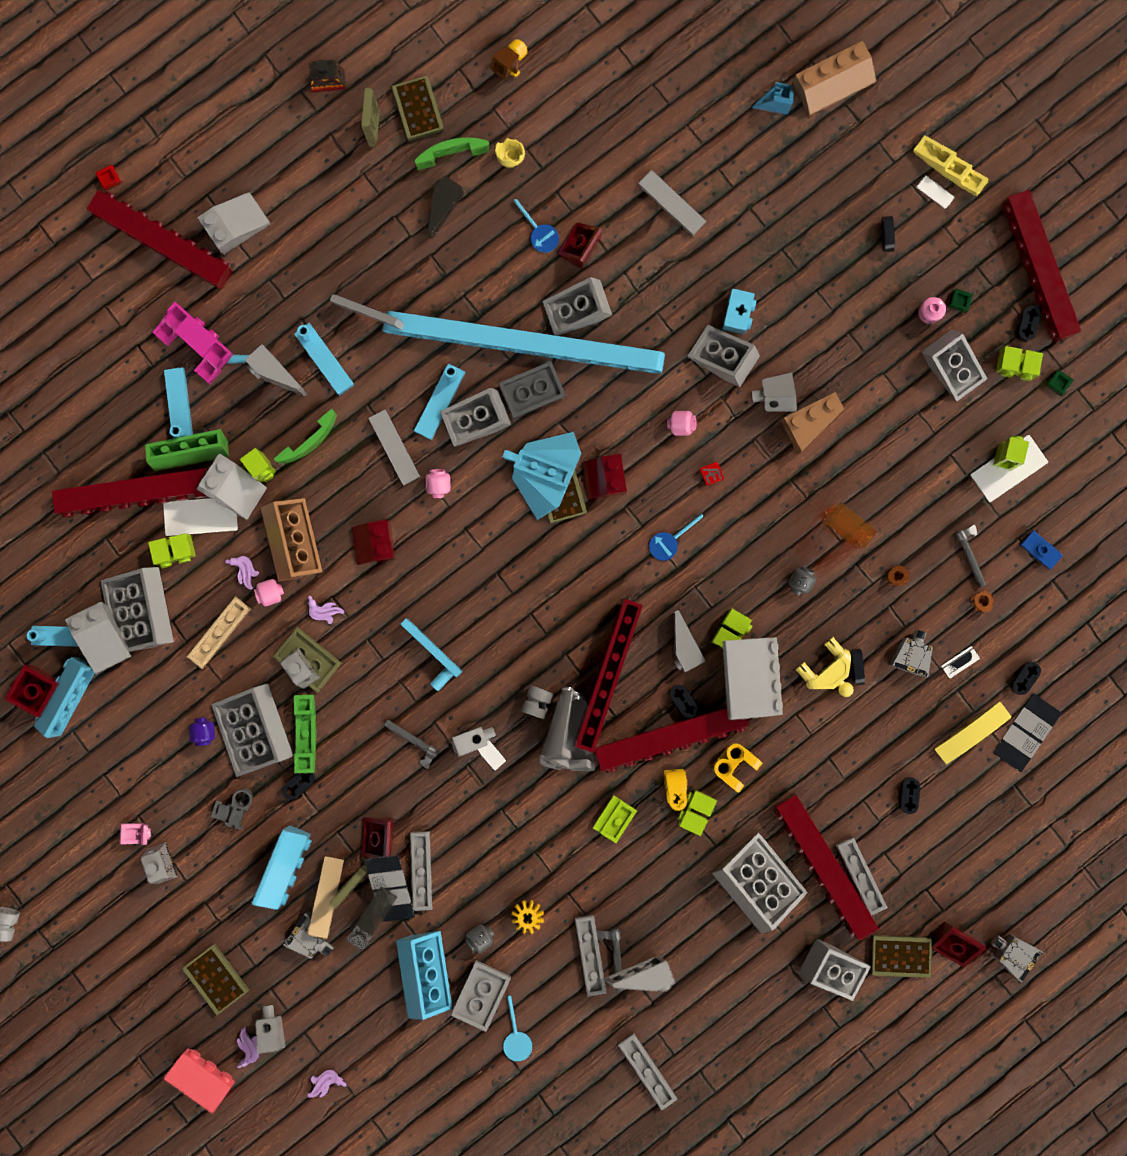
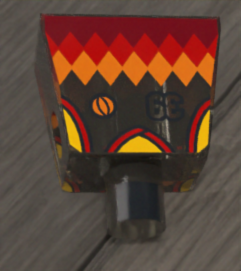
(326, 76)

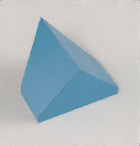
(777, 99)

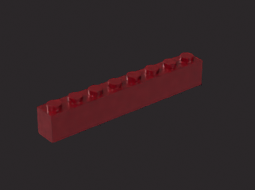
(160, 240)
(1041, 266)
(127, 493)
(607, 675)
(666, 738)
(826, 867)

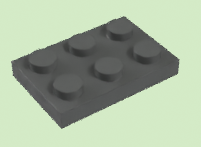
(532, 390)

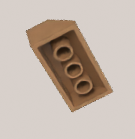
(835, 78)
(291, 539)

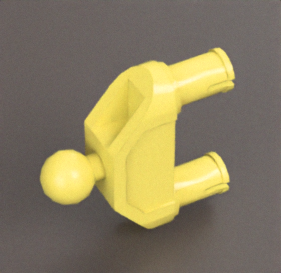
(833, 674)

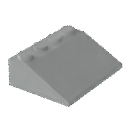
(139, 608)
(752, 678)
(252, 730)
(760, 883)

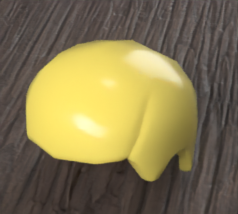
(510, 153)

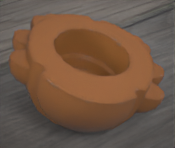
(898, 573)
(986, 601)

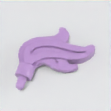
(245, 570)
(323, 612)
(249, 1046)
(323, 1082)

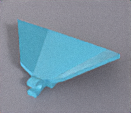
(545, 471)

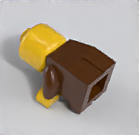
(508, 59)

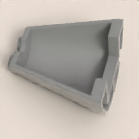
(558, 747)

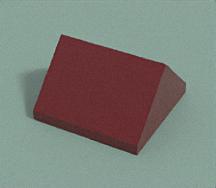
(580, 244)
(377, 837)
(956, 945)

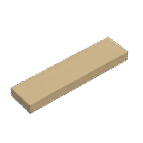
(219, 632)
(326, 893)

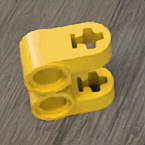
(732, 763)
(676, 783)

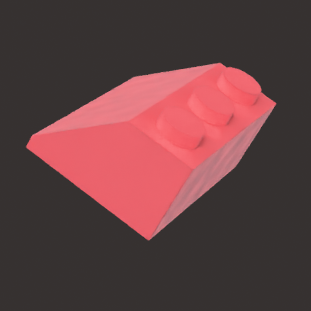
(200, 1080)

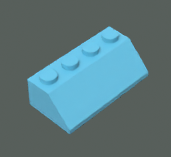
(66, 697)
(282, 867)
(424, 975)

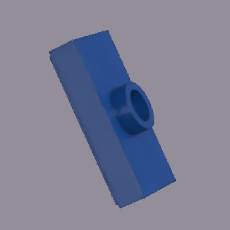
(1041, 550)

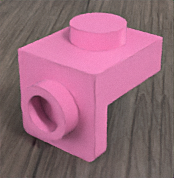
(134, 833)

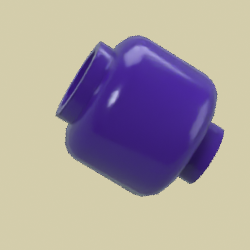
(201, 732)

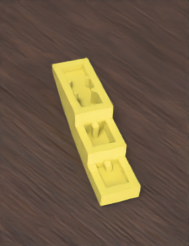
(950, 166)
(973, 732)

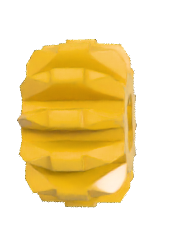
(519, 916)

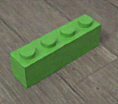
(186, 450)

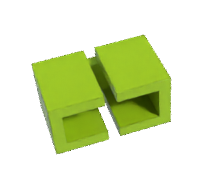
(1014, 362)
(1011, 453)
(258, 465)
(175, 549)
(735, 622)
(691, 820)

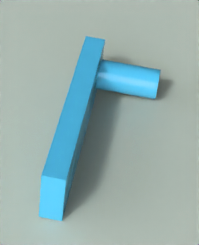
(323, 358)
(439, 401)
(178, 402)
(51, 636)
(450, 667)

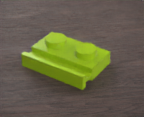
(614, 819)

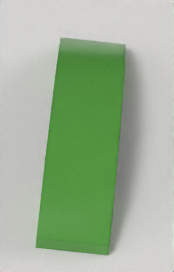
(448, 147)
(327, 422)
(305, 734)

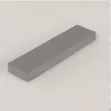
(672, 203)
(366, 311)
(394, 447)
(421, 870)
(861, 876)
(590, 955)
(647, 1071)

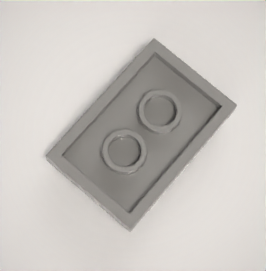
(481, 995)

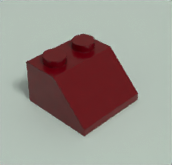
(604, 477)
(373, 542)
(32, 690)

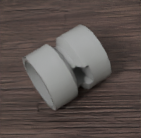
(537, 702)
(8, 918)

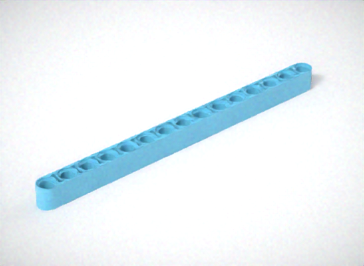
(527, 342)

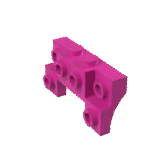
(191, 330)

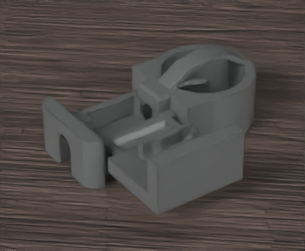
(230, 812)

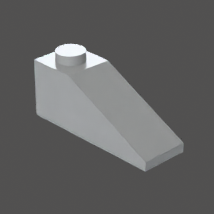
(685, 647)

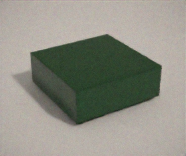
(960, 300)
(1059, 382)

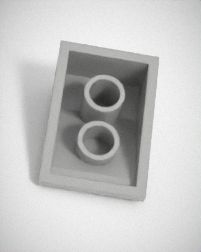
(233, 222)
(577, 307)
(724, 355)
(954, 364)
(265, 365)
(475, 417)
(231, 487)
(98, 637)
(834, 970)
(647, 975)

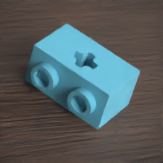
(739, 300)

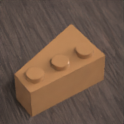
(811, 420)

